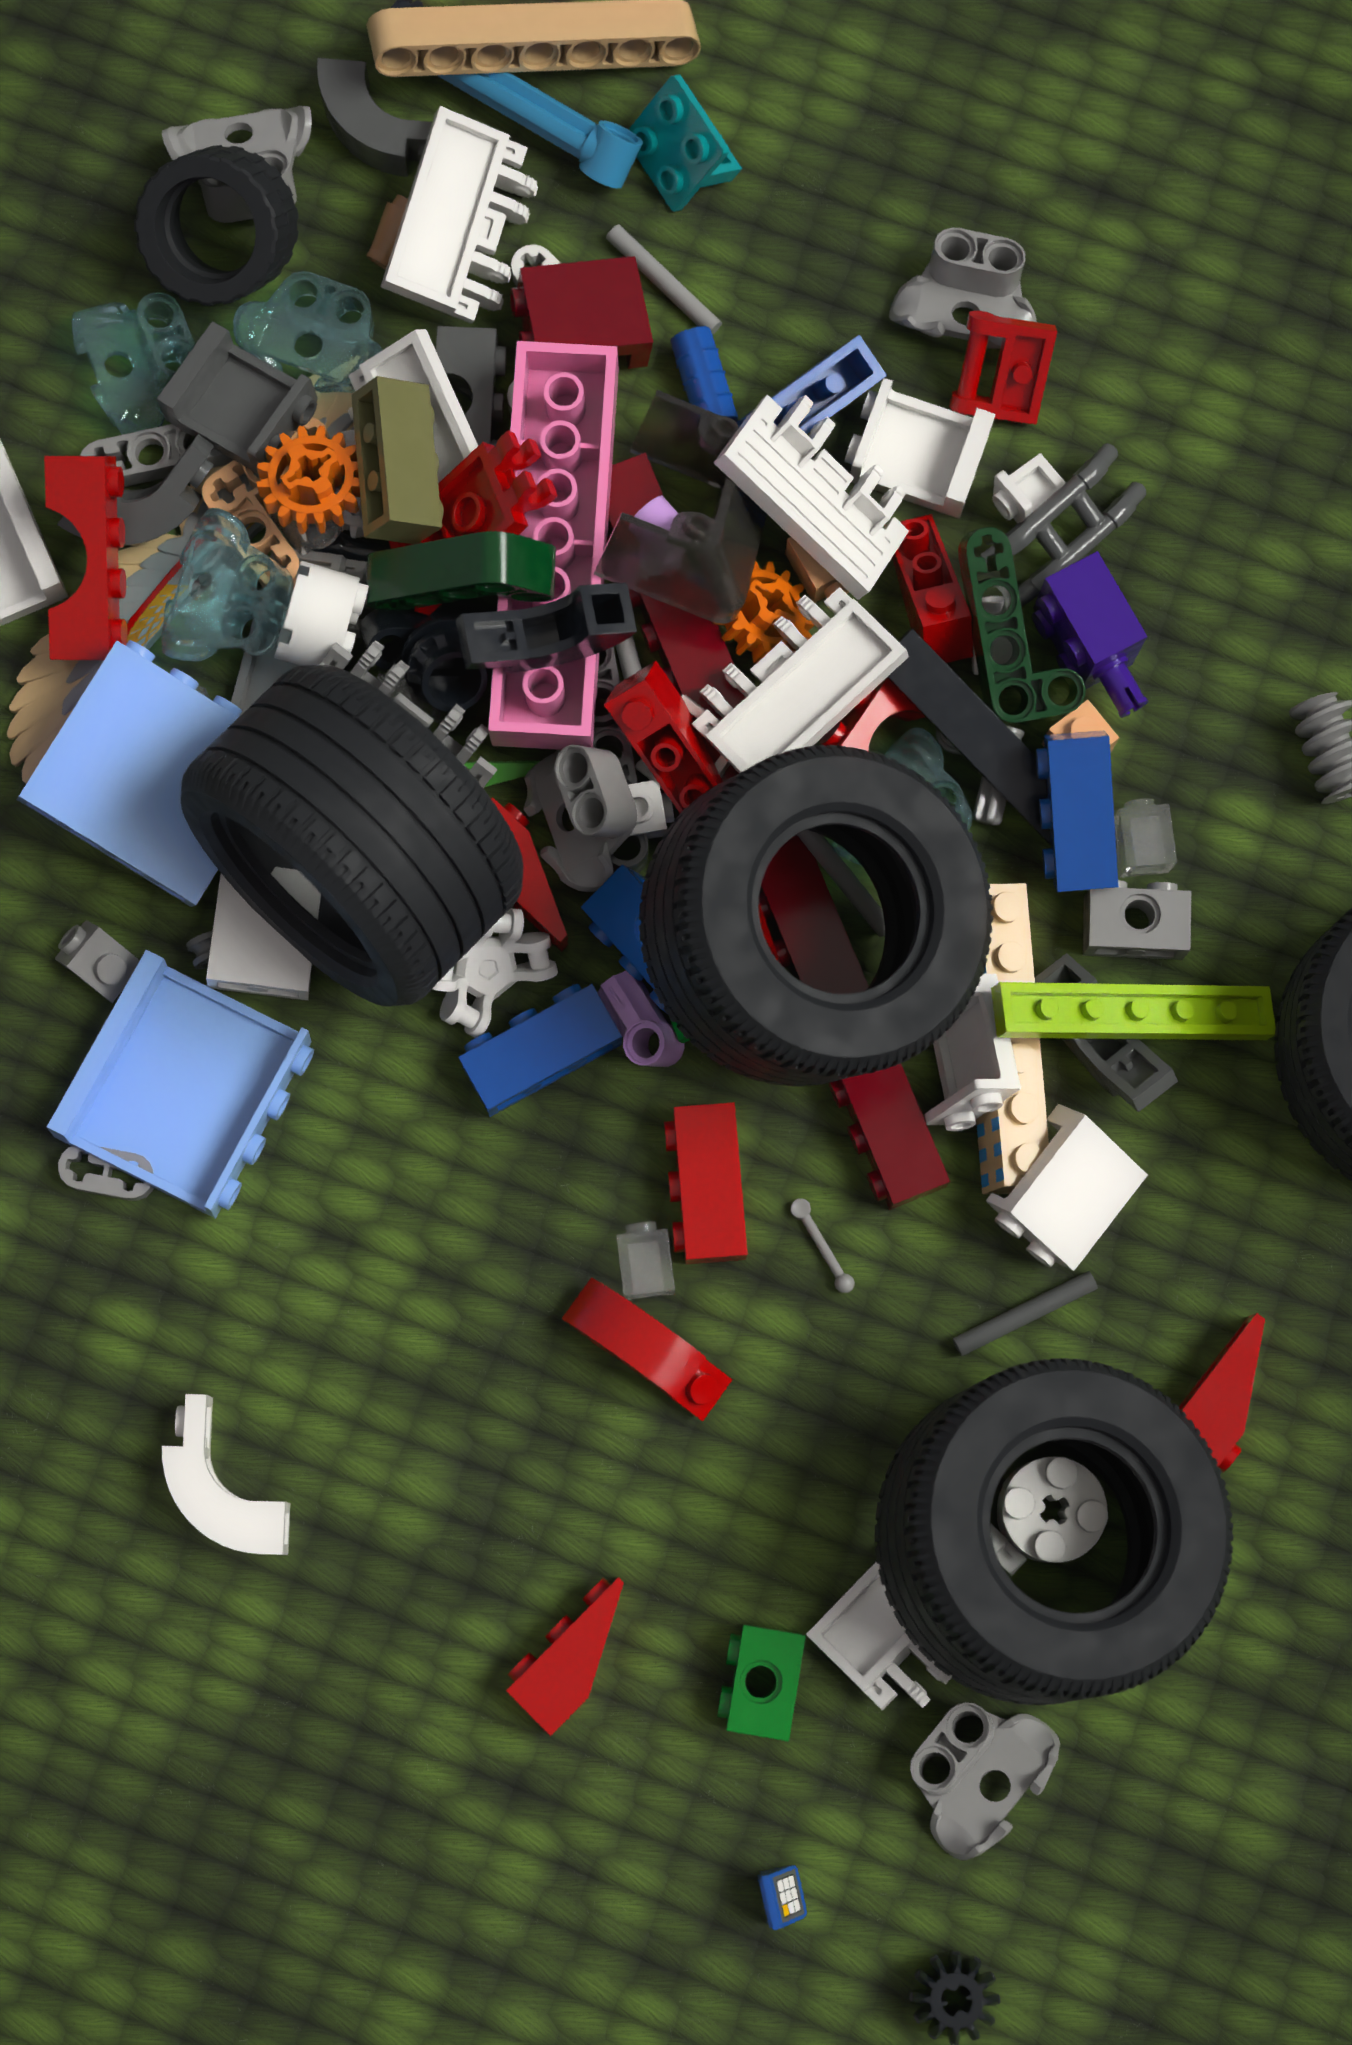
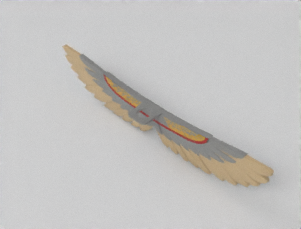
(151, 580)

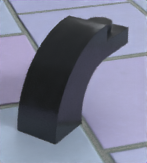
(548, 634)

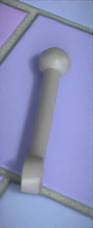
(801, 1210)

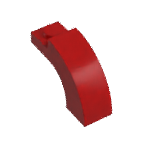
(647, 1348)

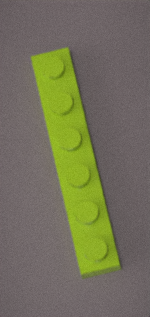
(1132, 1011)

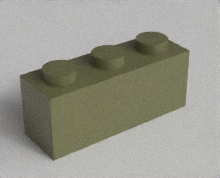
(397, 460)

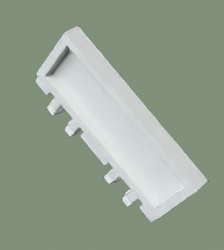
(454, 213)
(417, 361)
(810, 495)
(803, 690)
(868, 1640)

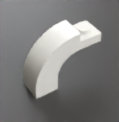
(203, 1499)

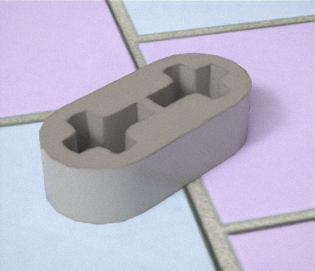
(104, 1184)

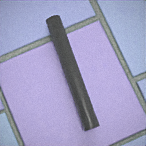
(1025, 1313)

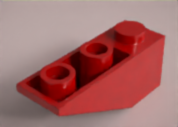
(932, 591)
(663, 734)
(564, 1674)

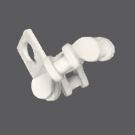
(491, 970)

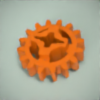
(299, 496)
(765, 603)

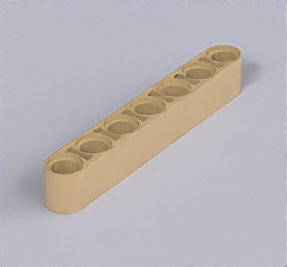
(532, 37)

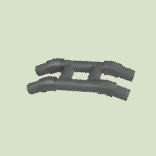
(1098, 524)

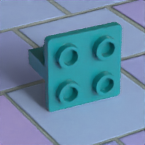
(681, 145)

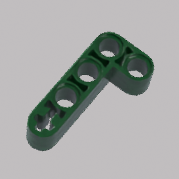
(461, 570)
(1009, 624)

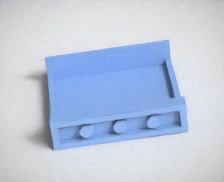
(122, 765)
(182, 1084)

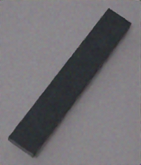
(971, 728)

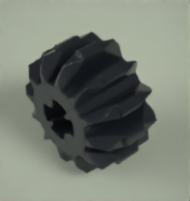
(957, 2015)

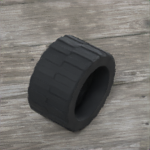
(163, 241)

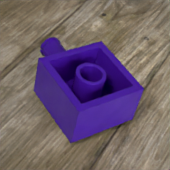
(1092, 629)

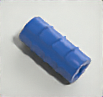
(702, 371)

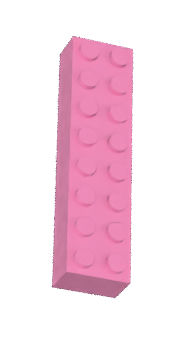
(569, 408)

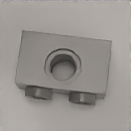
(1111, 936)

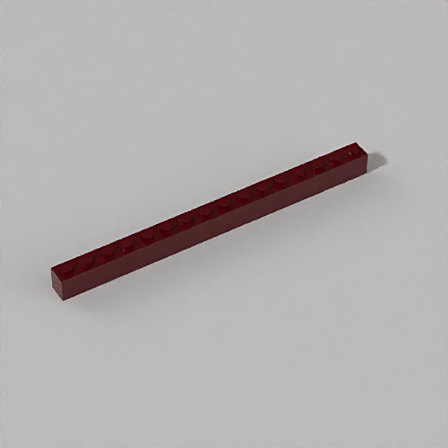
(792, 894)

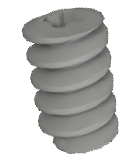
(1327, 742)

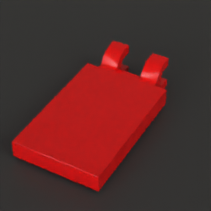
(487, 495)

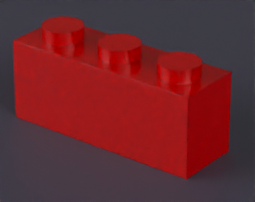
(707, 1183)

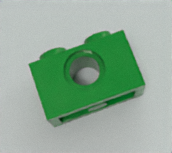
(769, 1714)

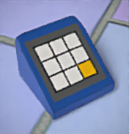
(782, 1896)

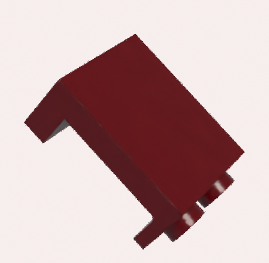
(585, 305)

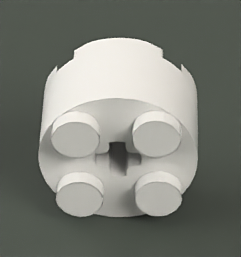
(319, 614)
(1081, 1515)

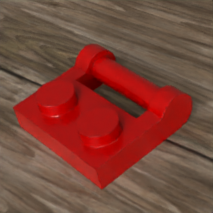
(1019, 370)

